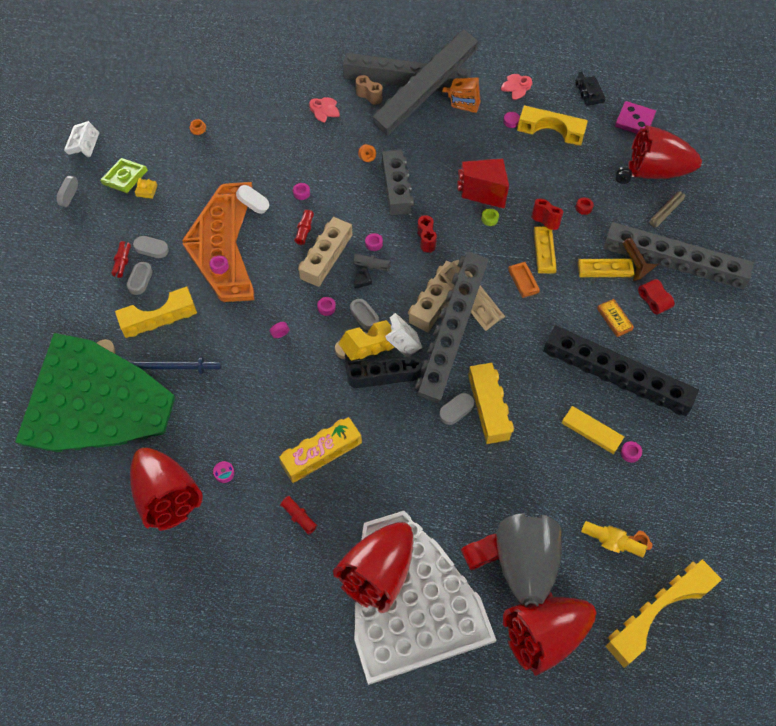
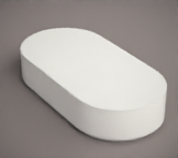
(252, 199)

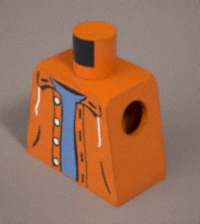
(464, 94)

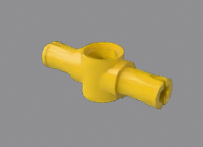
(614, 539)

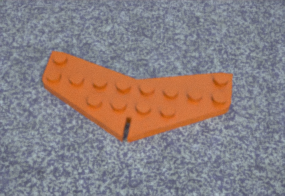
(216, 235)

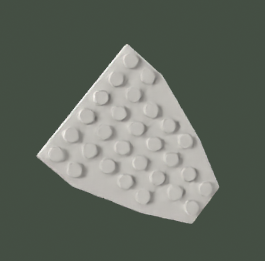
(430, 618)

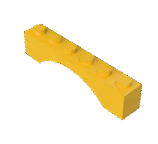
(632, 640)

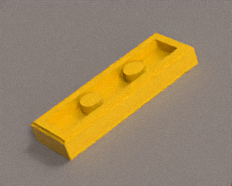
(544, 250)
(605, 268)
(592, 430)

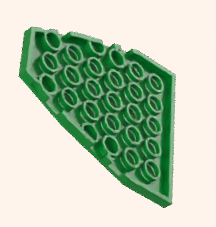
(91, 400)

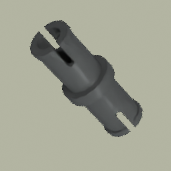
(372, 262)

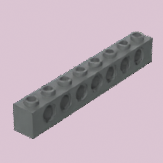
(681, 256)
(476, 265)

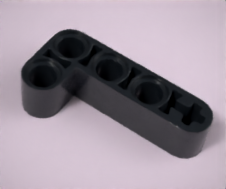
(384, 369)

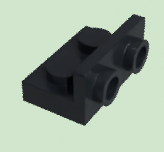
(589, 89)

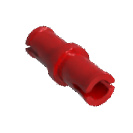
(304, 227)
(121, 259)
(298, 515)

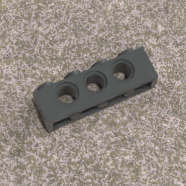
(396, 182)

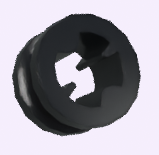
(623, 175)

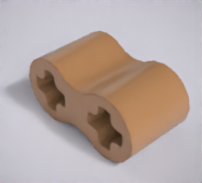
(368, 89)

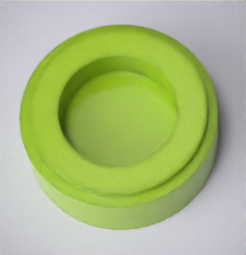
(490, 217)

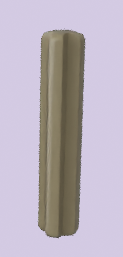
(658, 218)

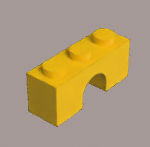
(359, 345)

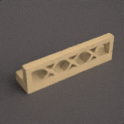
(484, 308)

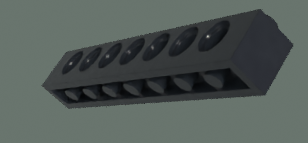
(629, 370)

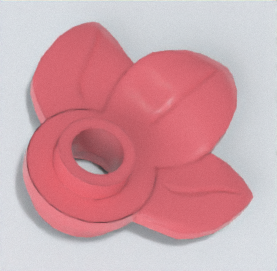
(517, 85)
(324, 108)

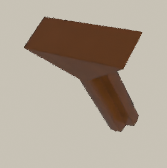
(642, 267)

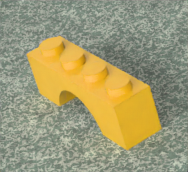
(569, 127)
(135, 321)

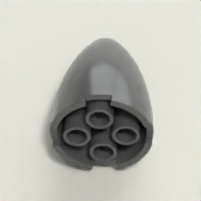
(529, 555)

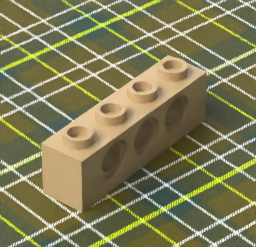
(325, 251)
(426, 318)

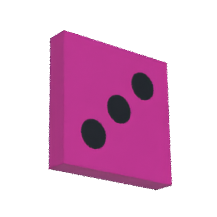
(634, 117)

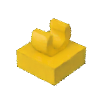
(145, 188)

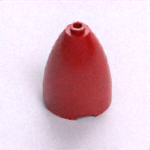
(662, 155)
(162, 489)
(377, 566)
(547, 632)

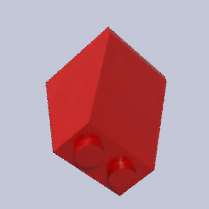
(484, 182)

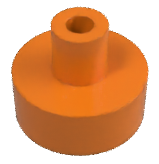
(367, 153)

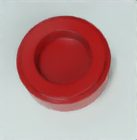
(584, 206)

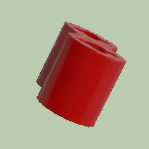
(547, 214)
(426, 233)
(656, 296)
(481, 552)

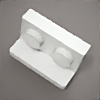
(82, 139)
(403, 336)

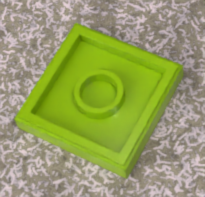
(123, 175)

